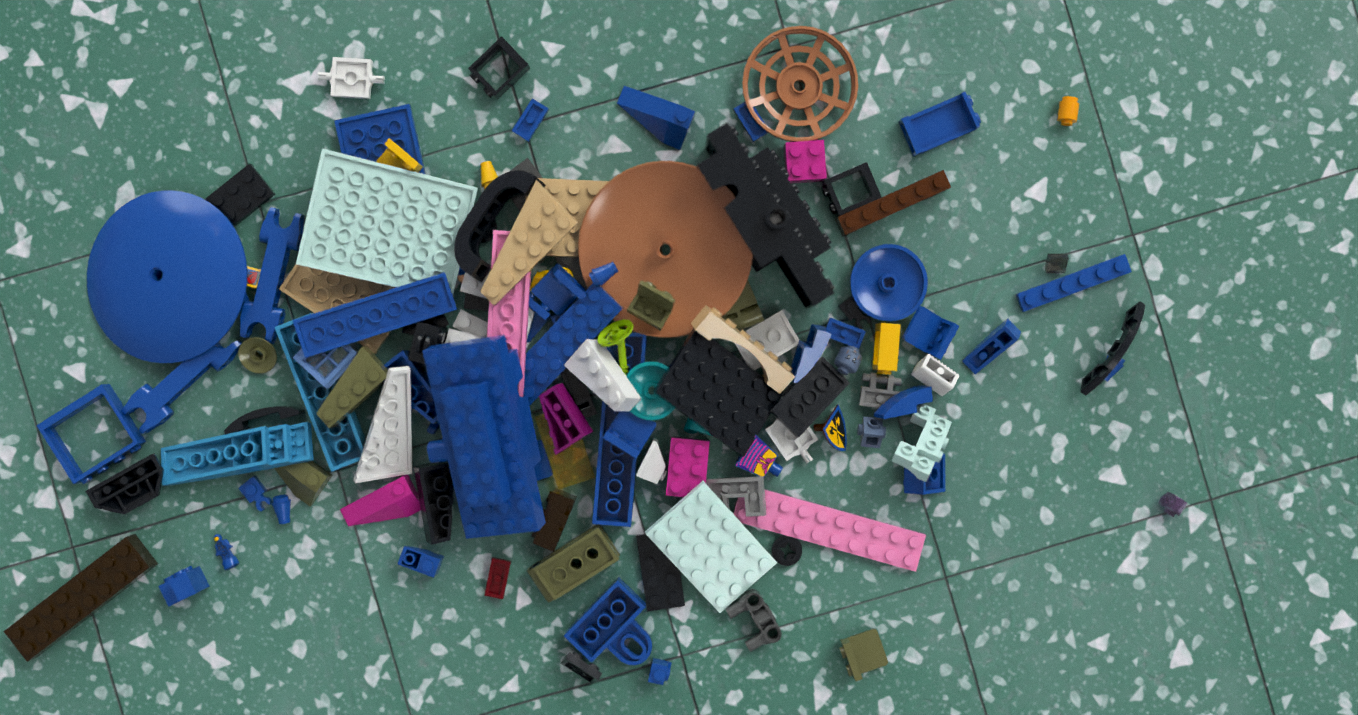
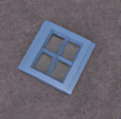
(329, 365)

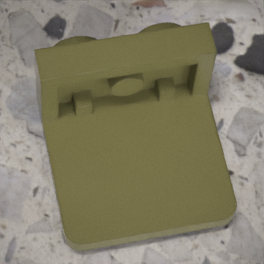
(651, 305)
(863, 653)

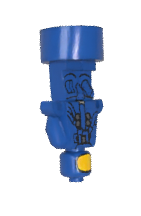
(223, 549)

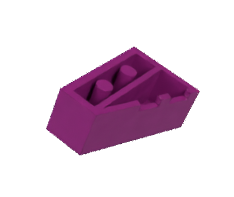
(564, 418)

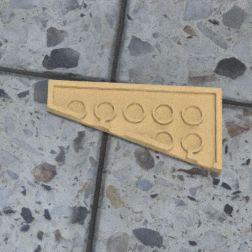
(534, 234)

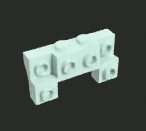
(927, 450)

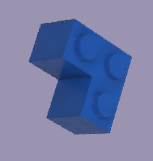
(183, 584)

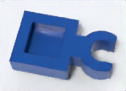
(254, 491)

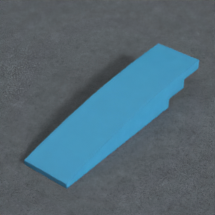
(237, 453)

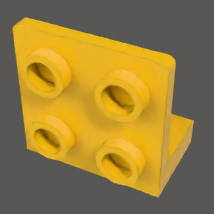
(397, 157)

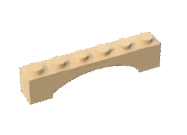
(712, 325)

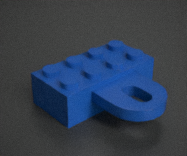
(609, 624)

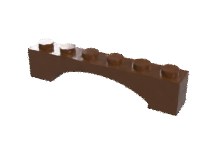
(893, 203)

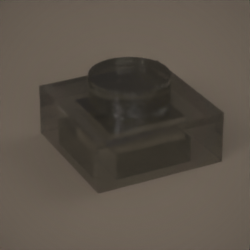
(1056, 263)

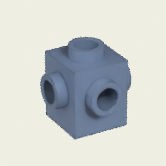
(872, 428)

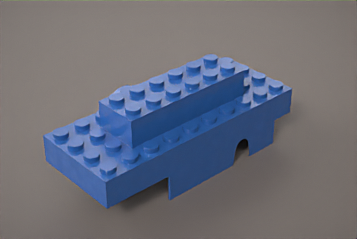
(485, 435)

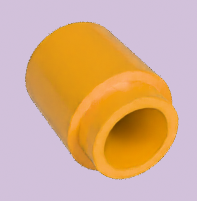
(1068, 110)

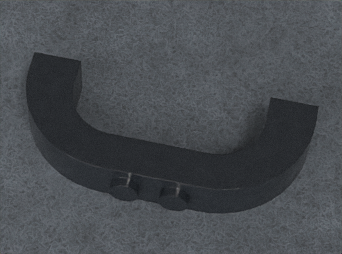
(483, 215)

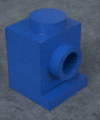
(659, 671)

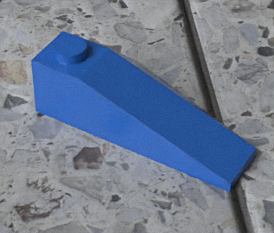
(661, 117)

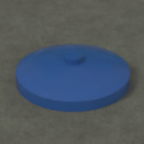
(888, 282)

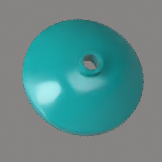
(642, 378)

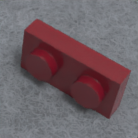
(497, 578)

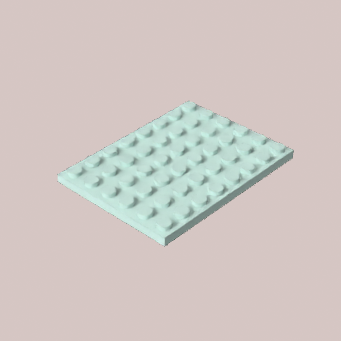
(382, 222)

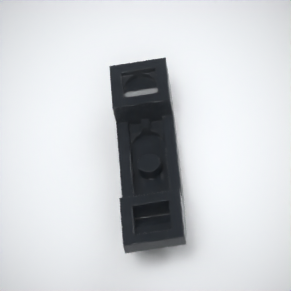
(579, 393)
(242, 422)

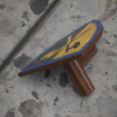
(834, 430)

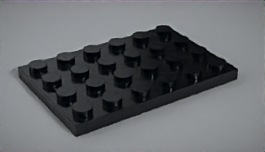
(717, 392)

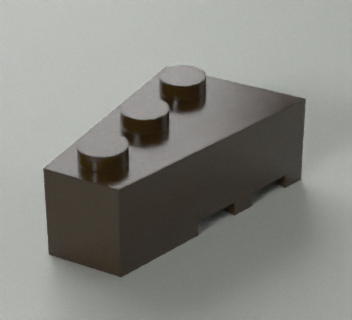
(556, 516)

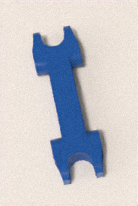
(279, 245)
(157, 400)

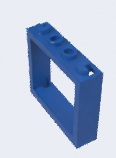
(63, 455)

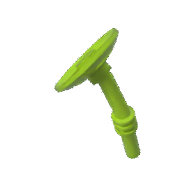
(617, 337)

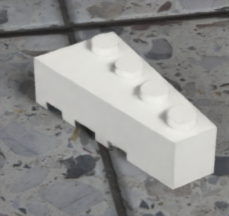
(603, 375)

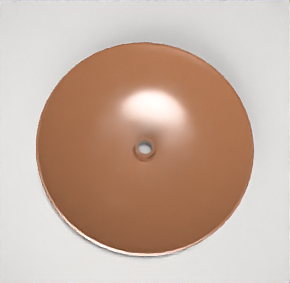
(672, 207)

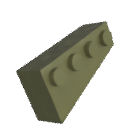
(356, 384)

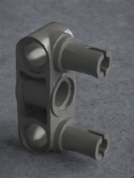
(762, 617)

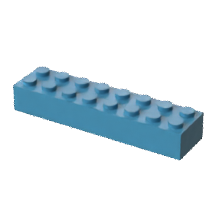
(340, 444)

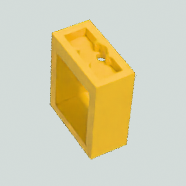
(886, 348)

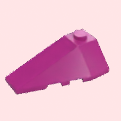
(389, 502)

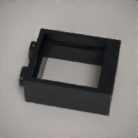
(500, 44)
(869, 183)

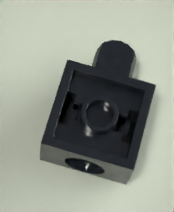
(424, 337)

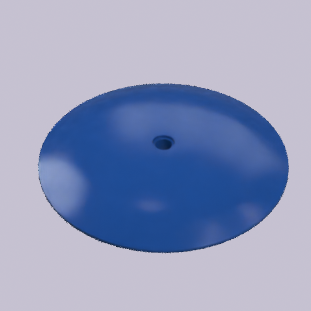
(199, 285)

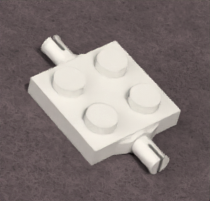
(351, 78)
(788, 443)

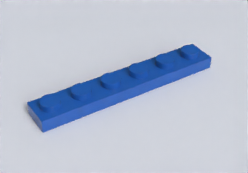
(1073, 283)

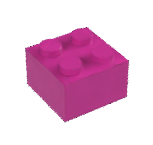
(805, 161)

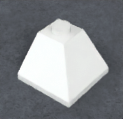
(653, 464)

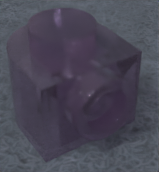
(1172, 504)

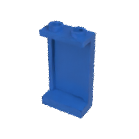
(940, 124)

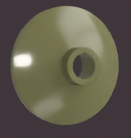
(253, 360)

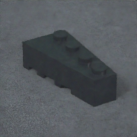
(436, 500)

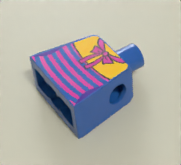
(759, 459)

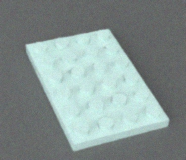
(711, 546)

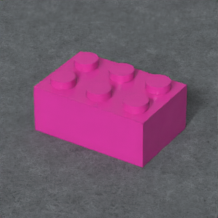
(686, 465)

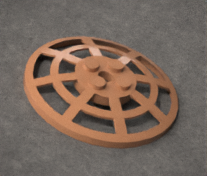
(800, 72)

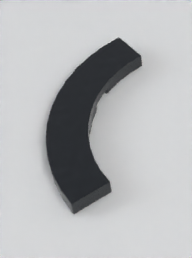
(1116, 352)

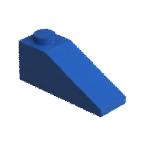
(992, 346)

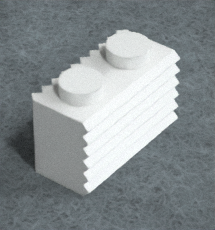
(935, 374)

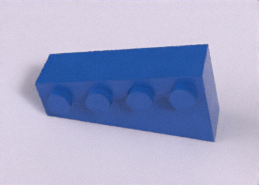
(421, 391)

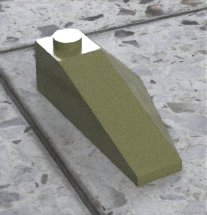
(305, 480)

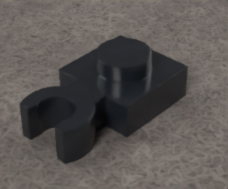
(852, 311)

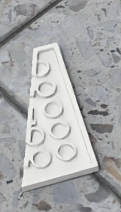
(389, 439)

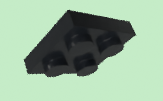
(576, 664)

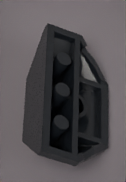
(129, 487)

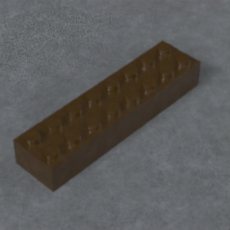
(80, 597)

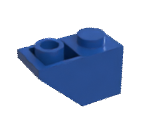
(421, 560)

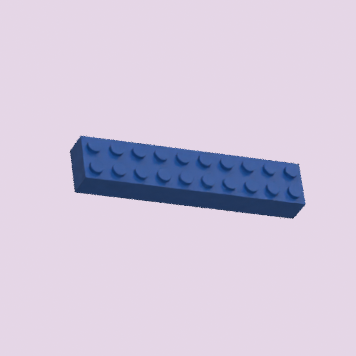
(614, 466)

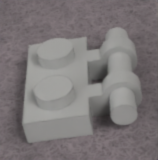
(873, 396)

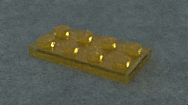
(568, 466)

